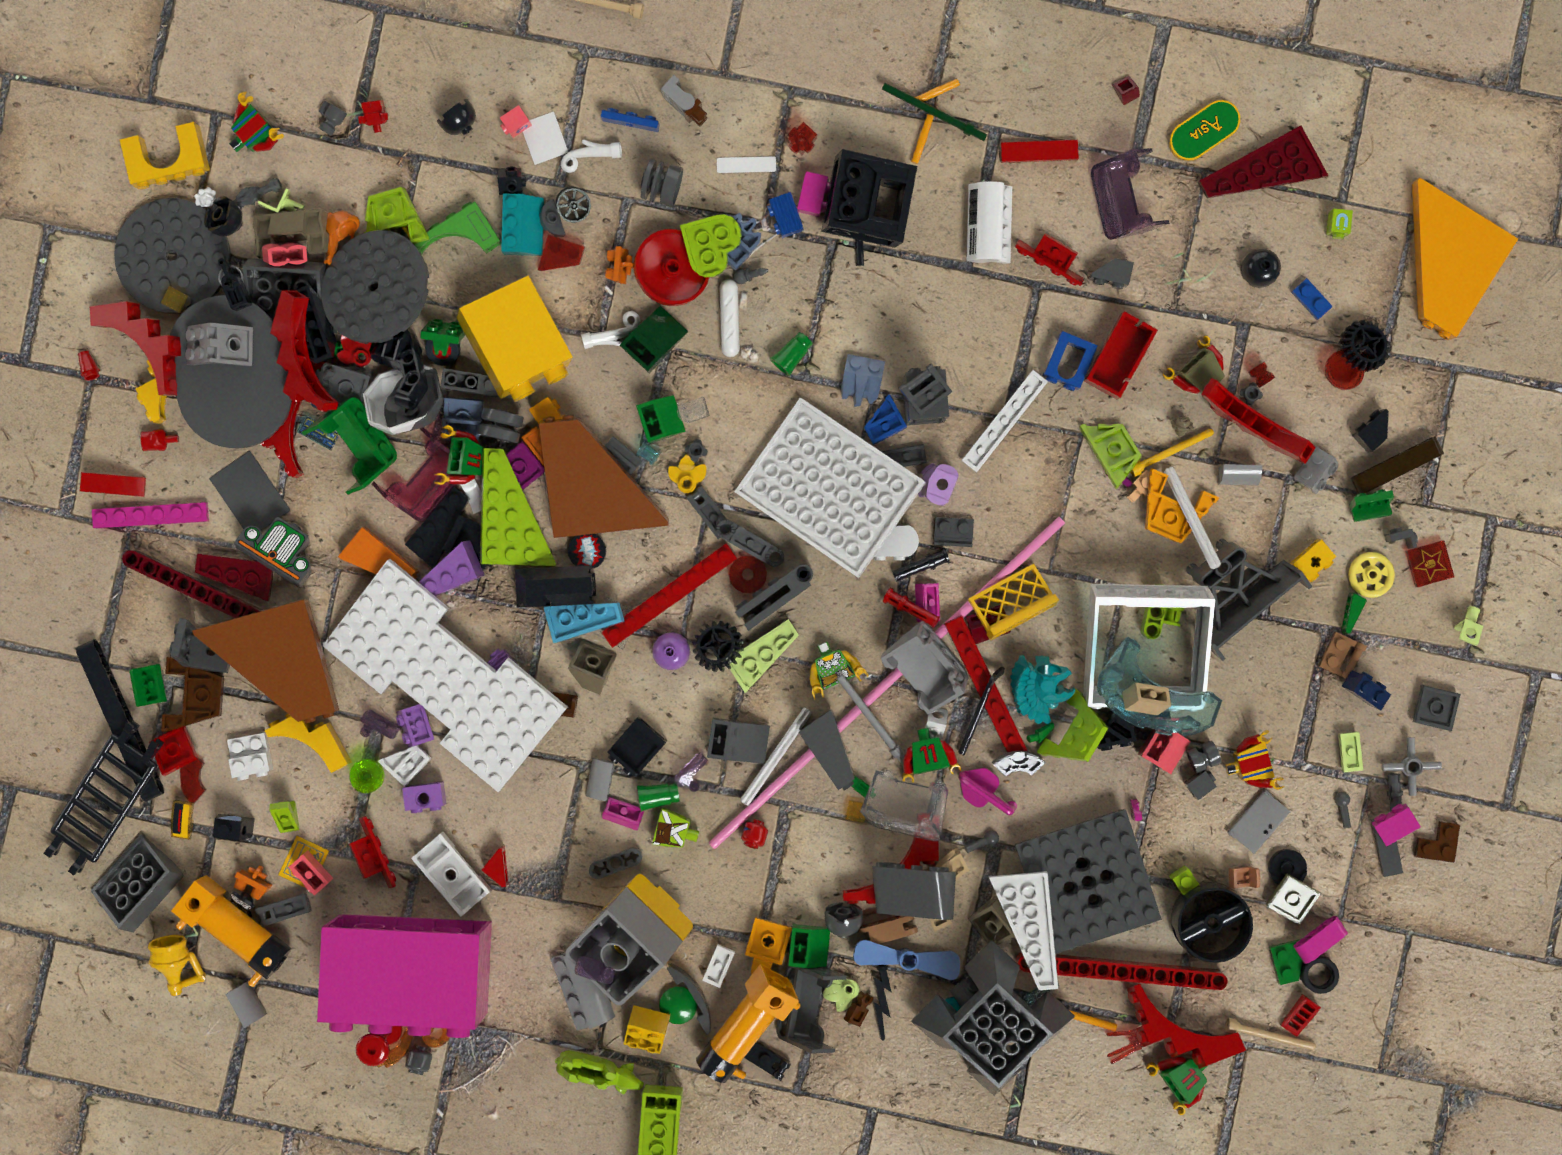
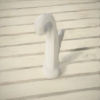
(593, 150)
(610, 337)

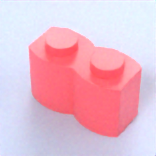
(282, 254)

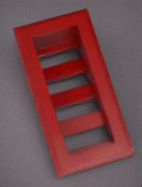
(1305, 1020)

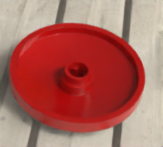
(665, 269)

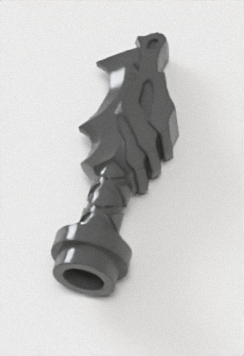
(250, 195)

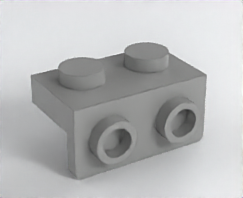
(1316, 470)

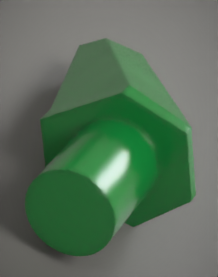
(1041, 733)

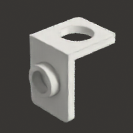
(935, 725)

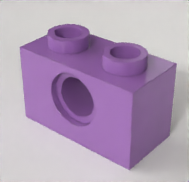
(434, 790)

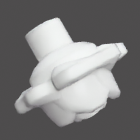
(205, 197)

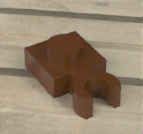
(858, 1010)

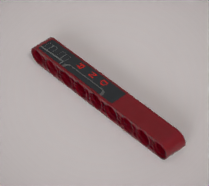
(193, 588)

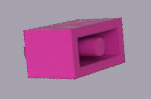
(813, 194)
(1395, 824)

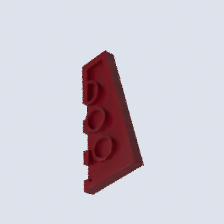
(237, 573)

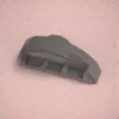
(551, 220)

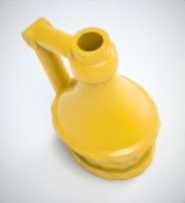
(169, 957)

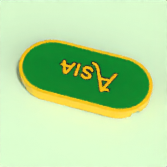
(1204, 130)

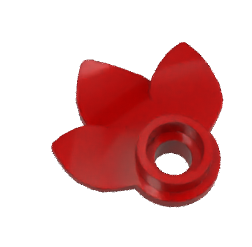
(352, 350)

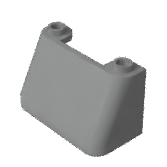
(927, 667)

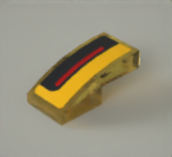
(182, 819)

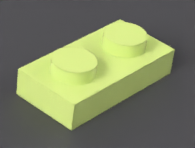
(1350, 751)

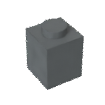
(1200, 784)

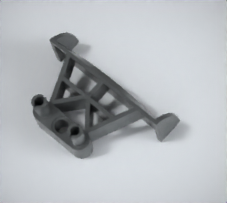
(1252, 601)

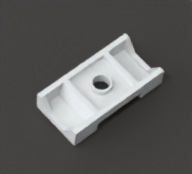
(442, 856)

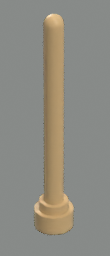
(635, 10)
(1233, 1026)

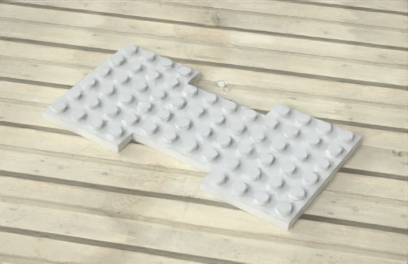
(398, 638)

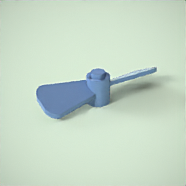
(940, 963)

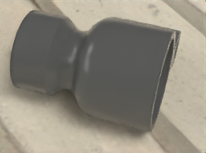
(333, 117)

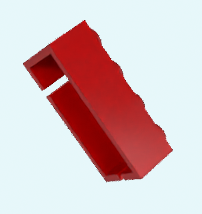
(1120, 355)

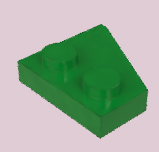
(1286, 962)

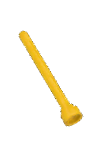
(1139, 467)

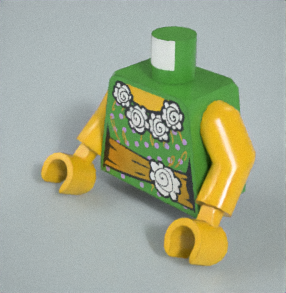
(830, 666)

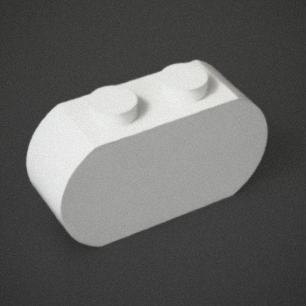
(899, 544)

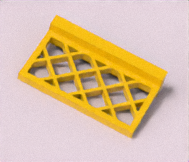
(1022, 615)

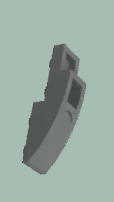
(468, 383)

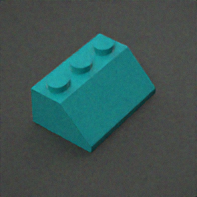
(521, 225)

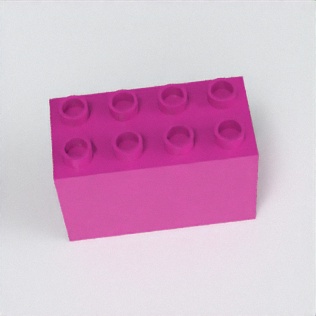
(404, 974)

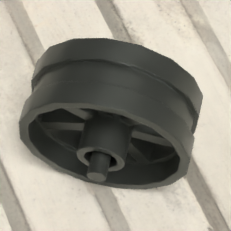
(573, 204)

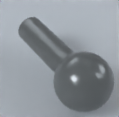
(1342, 799)
(990, 838)

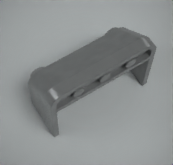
(800, 1024)

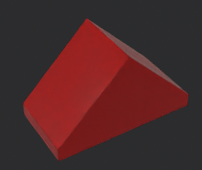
(497, 867)

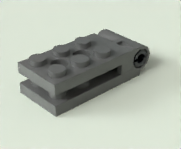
(793, 581)

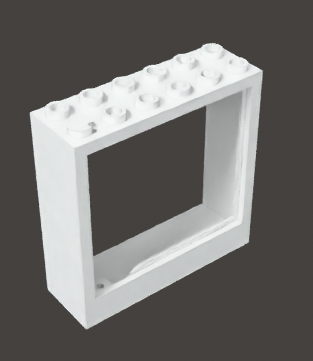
(1152, 596)

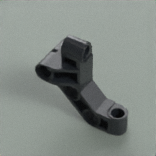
(404, 354)

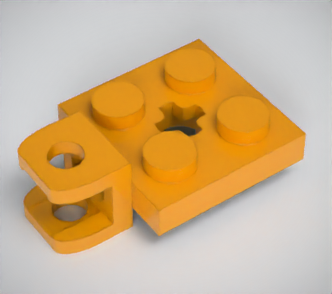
(767, 954)

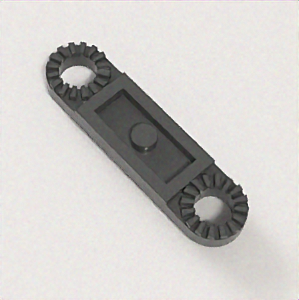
(749, 542)

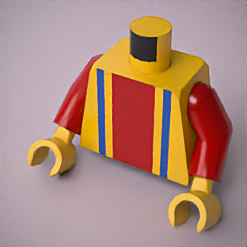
(1253, 763)

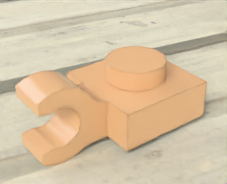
(1140, 485)

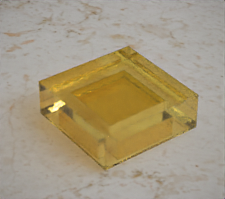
(174, 299)
(853, 811)

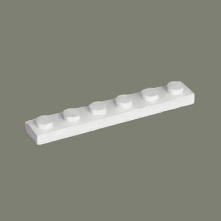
(1004, 421)

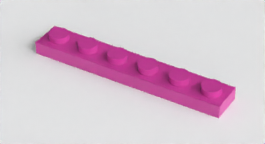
(150, 515)

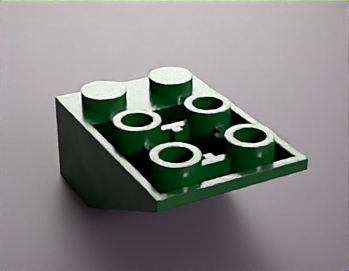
(653, 339)

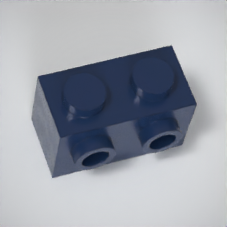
(1367, 690)

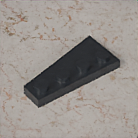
(433, 533)

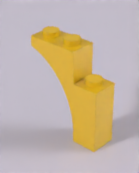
(153, 402)
(321, 740)

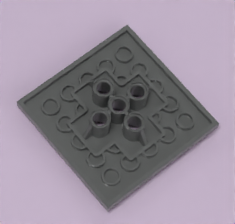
(1122, 898)

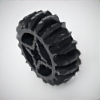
(1362, 334)
(703, 647)

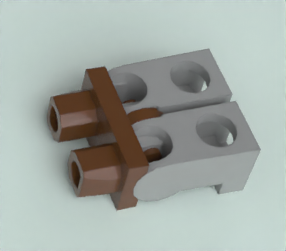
(683, 102)

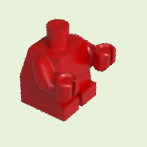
(374, 114)

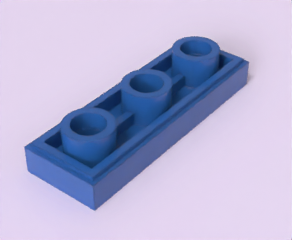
(630, 119)

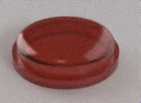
(1341, 374)

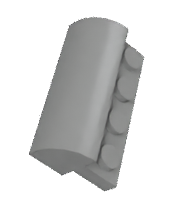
(584, 999)

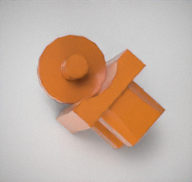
(622, 265)
(253, 879)

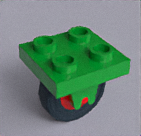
(442, 341)

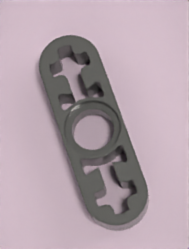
(630, 862)

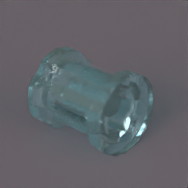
(648, 453)

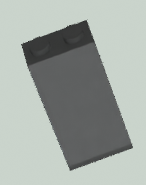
(829, 749)

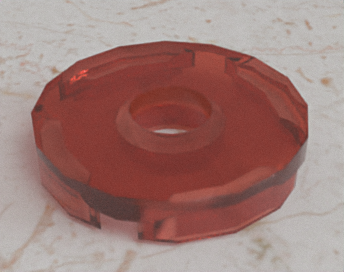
(737, 569)

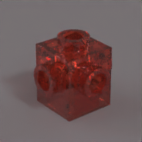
(802, 132)

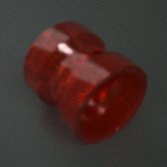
(1262, 376)

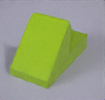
(285, 816)

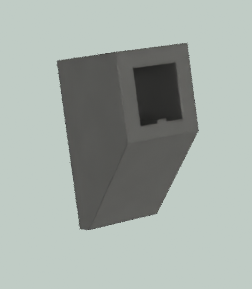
(1114, 272)

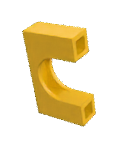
(191, 159)

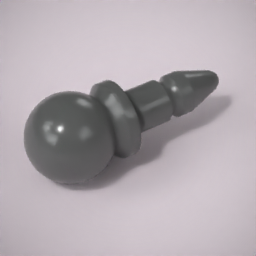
(742, 276)

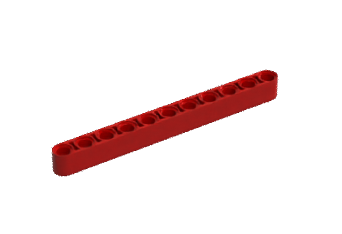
(1131, 969)

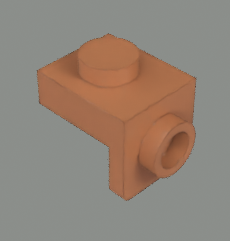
(1244, 877)

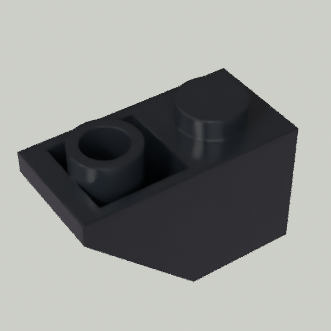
(1374, 431)

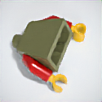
(1200, 369)

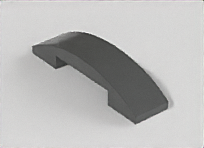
(679, 976)

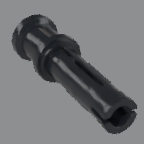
(931, 561)

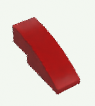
(112, 484)

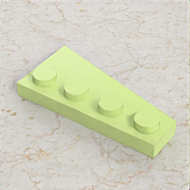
(762, 654)

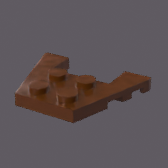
(201, 696)

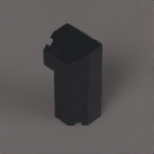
(556, 585)

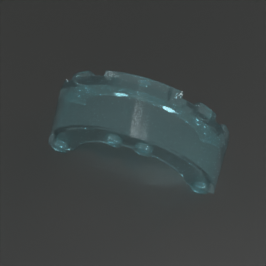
(1188, 711)

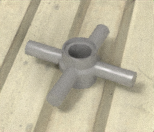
(1419, 766)

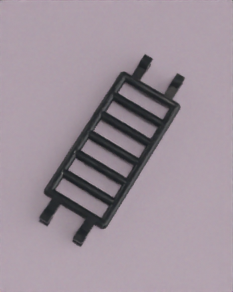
(132, 796)

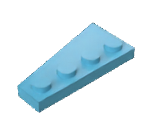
(575, 620)

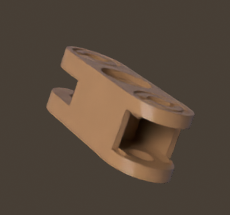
(888, 929)

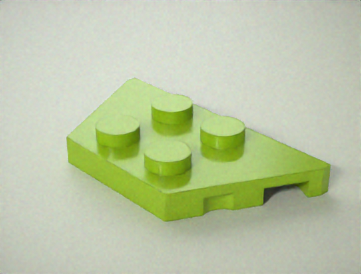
(1113, 450)

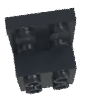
(1115, 738)

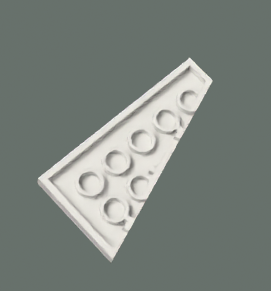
(1028, 911)

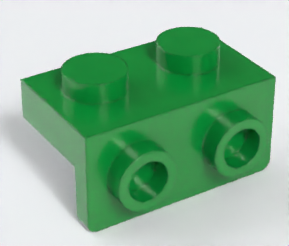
(1371, 506)
(148, 685)

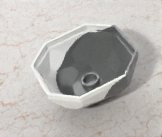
(395, 419)

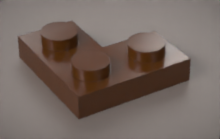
(1442, 848)

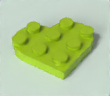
(710, 242)

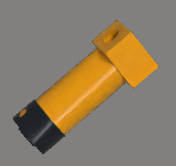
(207, 907)
(767, 997)

